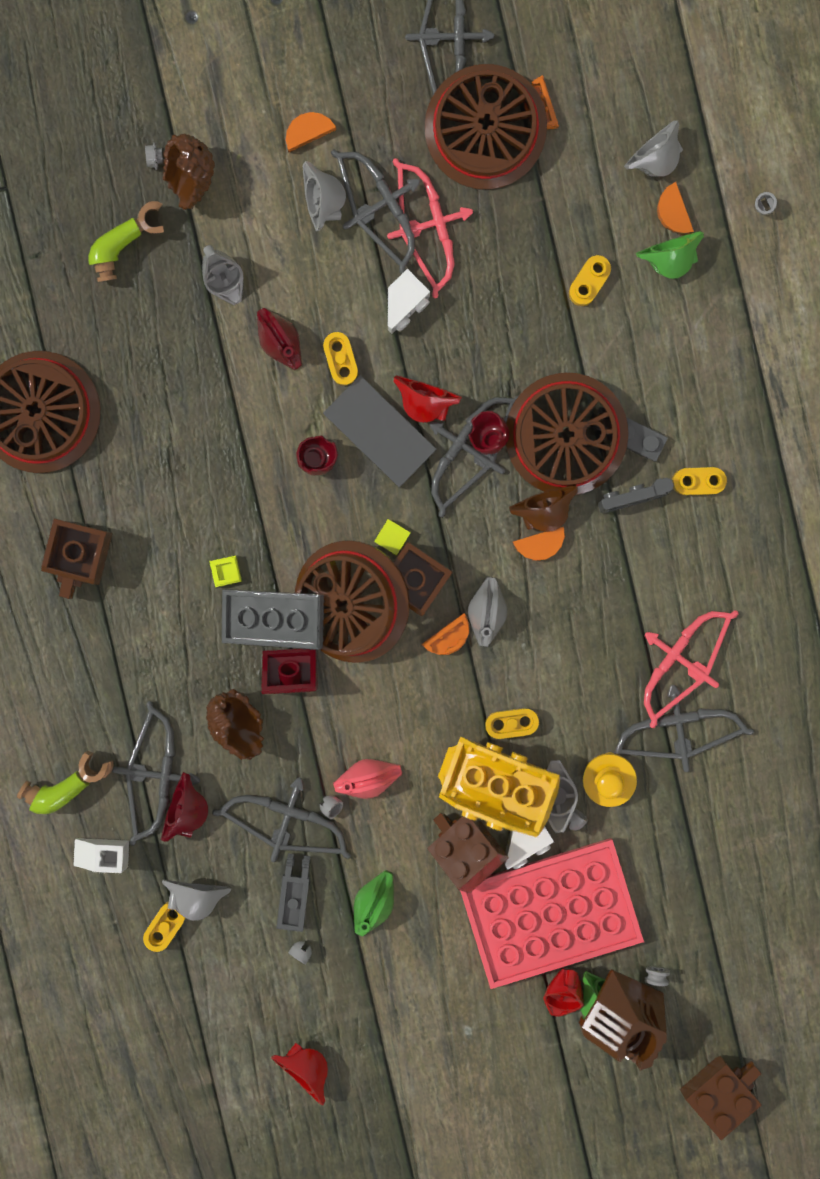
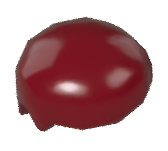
(489, 432)
(316, 455)

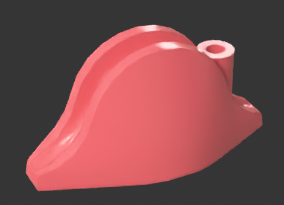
(367, 778)

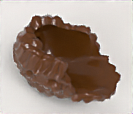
(188, 169)
(235, 724)

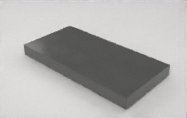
(379, 431)
(272, 618)

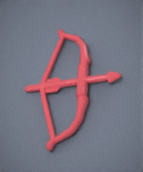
(438, 221)
(695, 670)

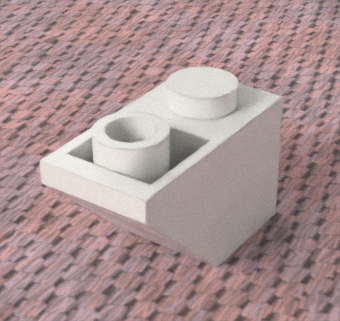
(405, 298)
(523, 846)
(101, 855)

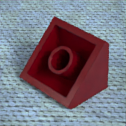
(289, 671)

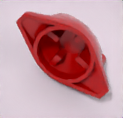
(425, 401)
(564, 993)
(306, 1068)

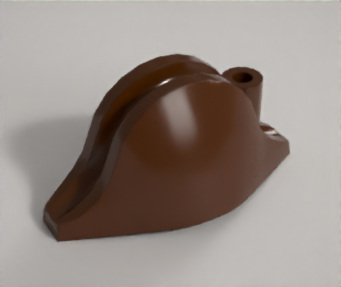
(547, 509)

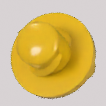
(609, 780)

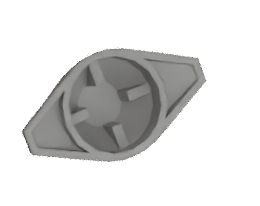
(659, 154)
(323, 195)
(222, 275)
(487, 611)
(565, 800)
(194, 900)

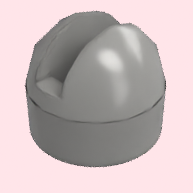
(771, 200)
(331, 807)
(577, 820)
(299, 953)

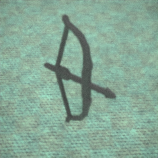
(431, 36)
(366, 213)
(459, 443)
(682, 745)
(138, 772)
(281, 836)

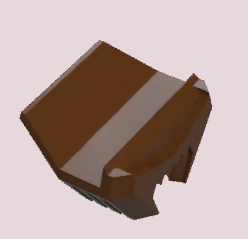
(627, 1020)

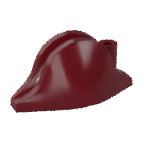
(279, 338)
(186, 811)

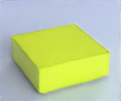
(392, 537)
(225, 571)

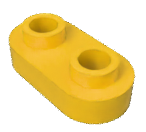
(589, 279)
(340, 359)
(699, 481)
(511, 723)
(166, 926)

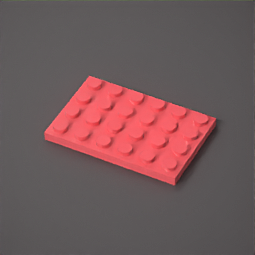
(552, 913)

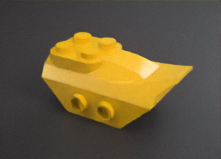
(498, 787)

